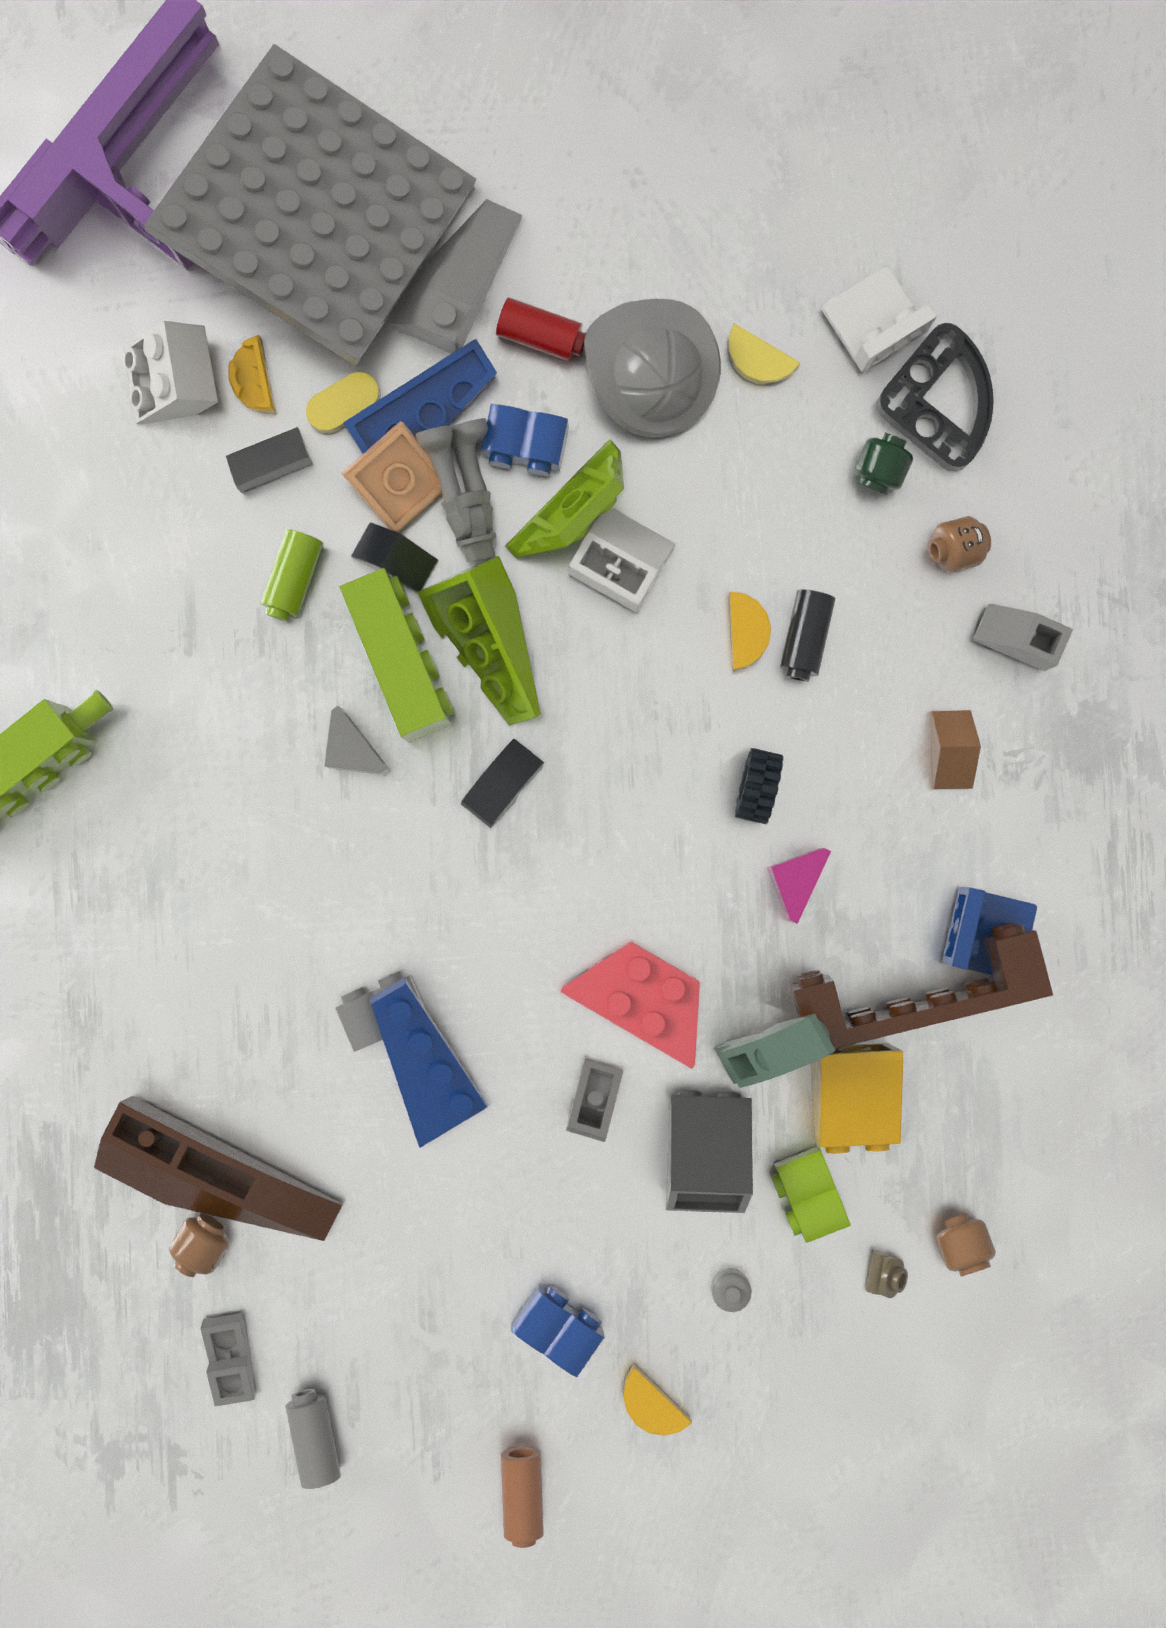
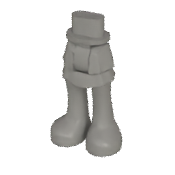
(467, 512)

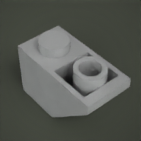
(1023, 635)

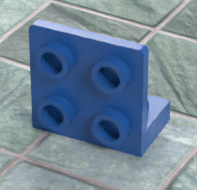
(973, 918)

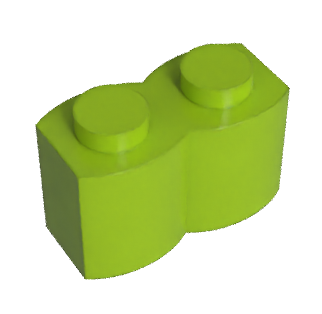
(812, 1195)

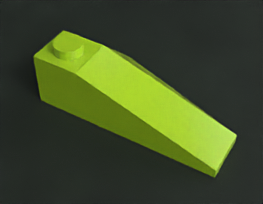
(485, 625)

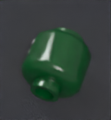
(884, 463)

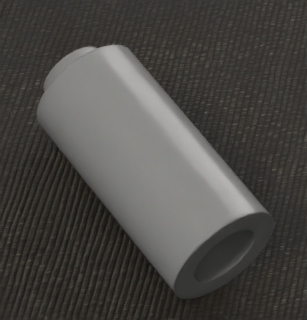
(312, 1439)

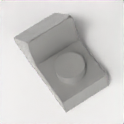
(594, 1100)

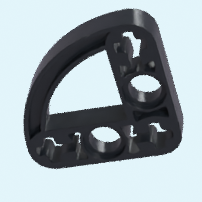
(917, 407)

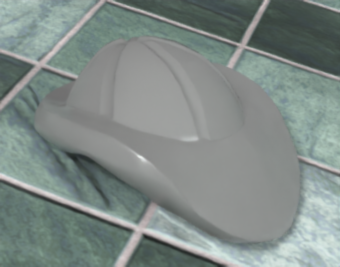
(653, 365)

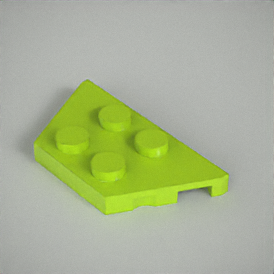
(574, 506)

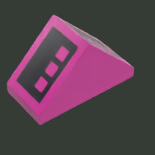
(796, 880)

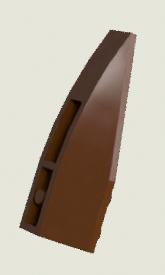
(206, 1175)

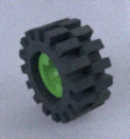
(759, 786)

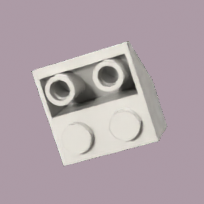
(170, 372)
(620, 558)

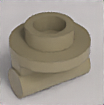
(886, 1275)

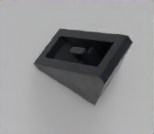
(397, 554)

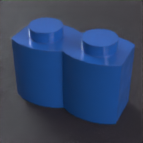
(525, 439)
(558, 1329)

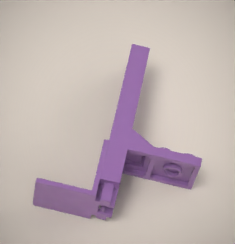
(88, 154)

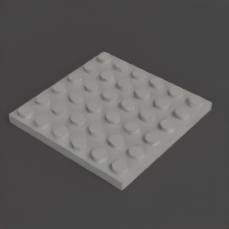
(311, 204)

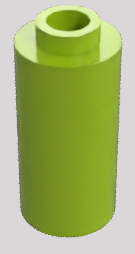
(291, 575)

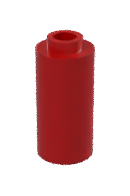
(540, 329)

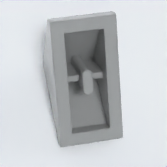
(349, 748)

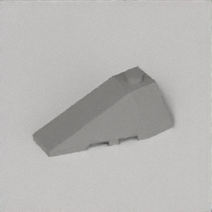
(455, 281)

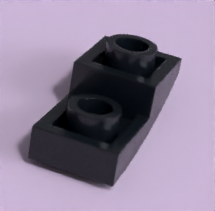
(502, 783)

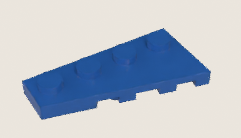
(428, 399)
(426, 1068)

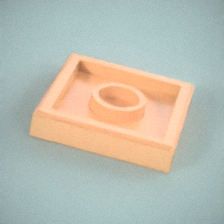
(395, 478)

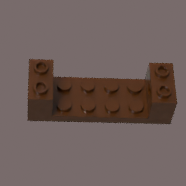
(1017, 975)

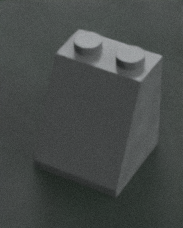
(709, 1153)

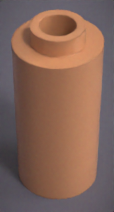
(522, 1496)

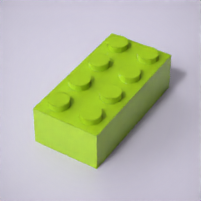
(395, 654)

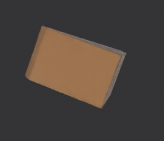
(953, 749)

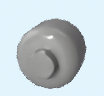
(731, 1290)

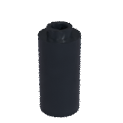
(807, 634)

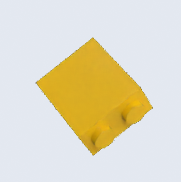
(858, 1098)

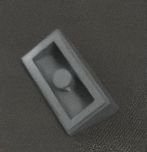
(268, 460)

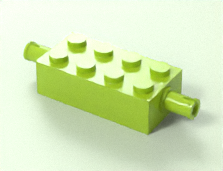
(43, 746)

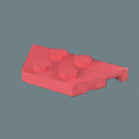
(644, 999)

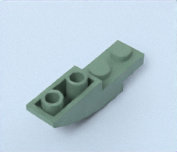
(775, 1050)

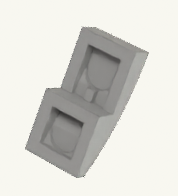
(229, 1359)

